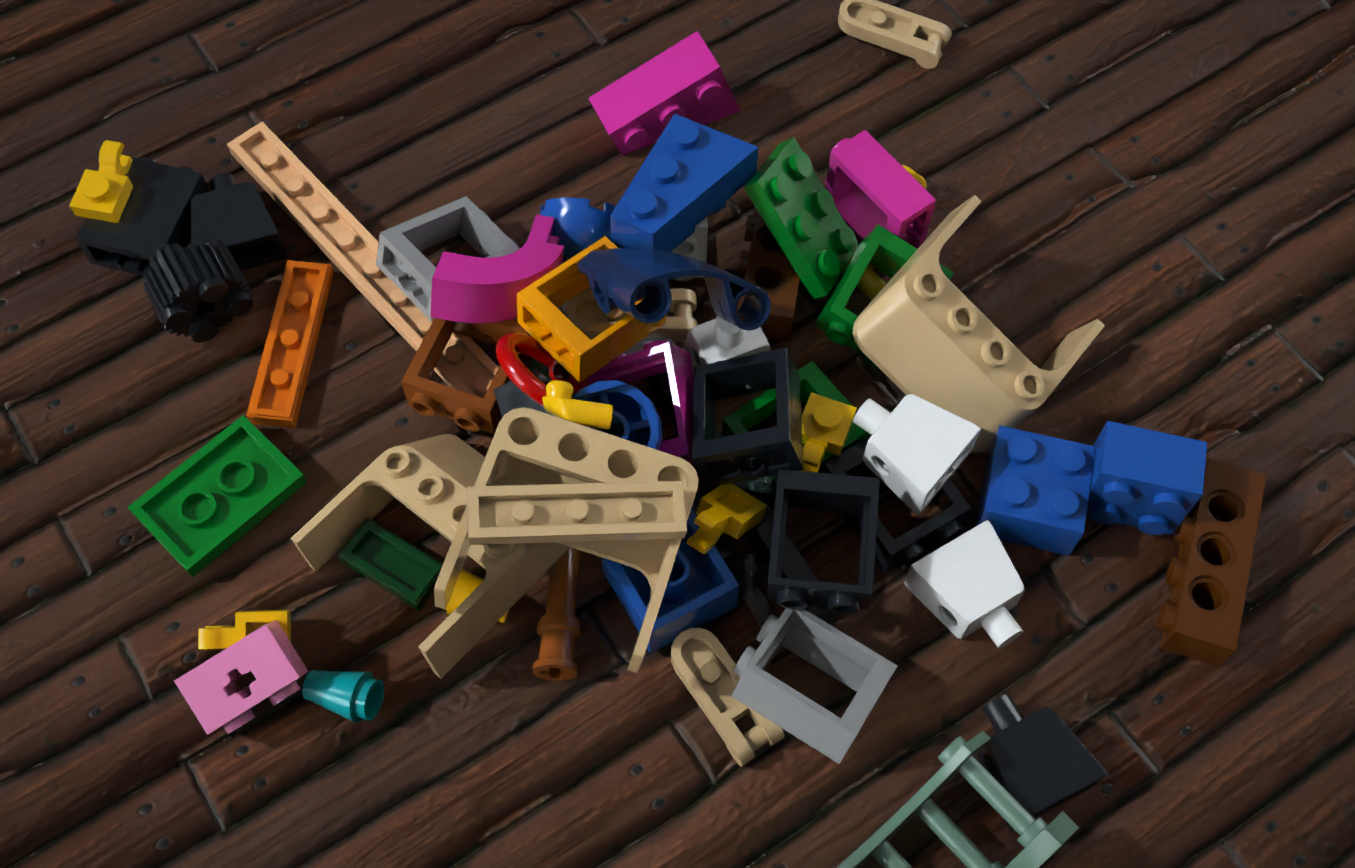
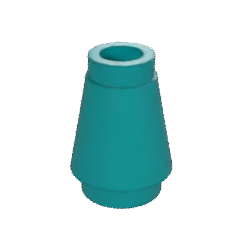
(345, 693)

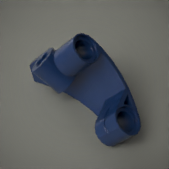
(636, 274)

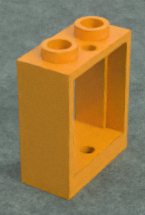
(559, 336)

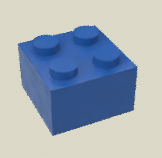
(1145, 478)
(1036, 489)
(695, 593)

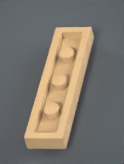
(576, 512)

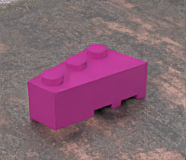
(677, 82)

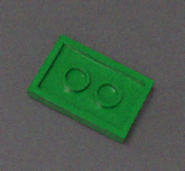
(802, 217)
(217, 495)

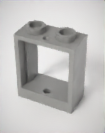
(401, 246)
(827, 650)

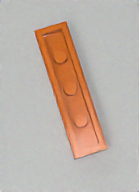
(290, 344)

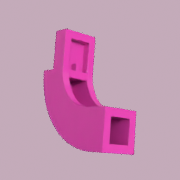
(487, 288)

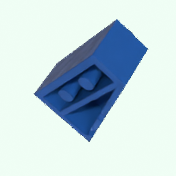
(680, 185)

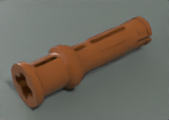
(559, 626)

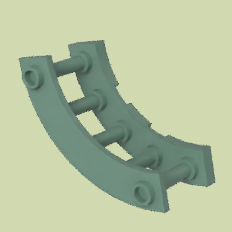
(1036, 836)

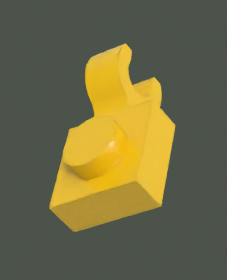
(106, 191)
(824, 429)
(725, 511)
(245, 623)

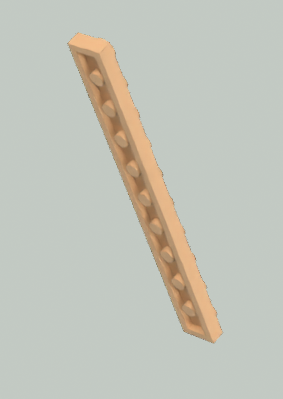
(353, 252)

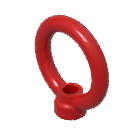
(518, 372)

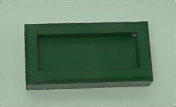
(391, 563)

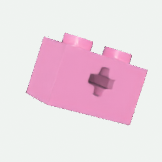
(212, 685)

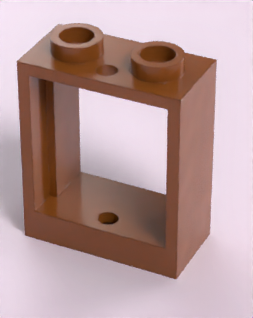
(438, 399)

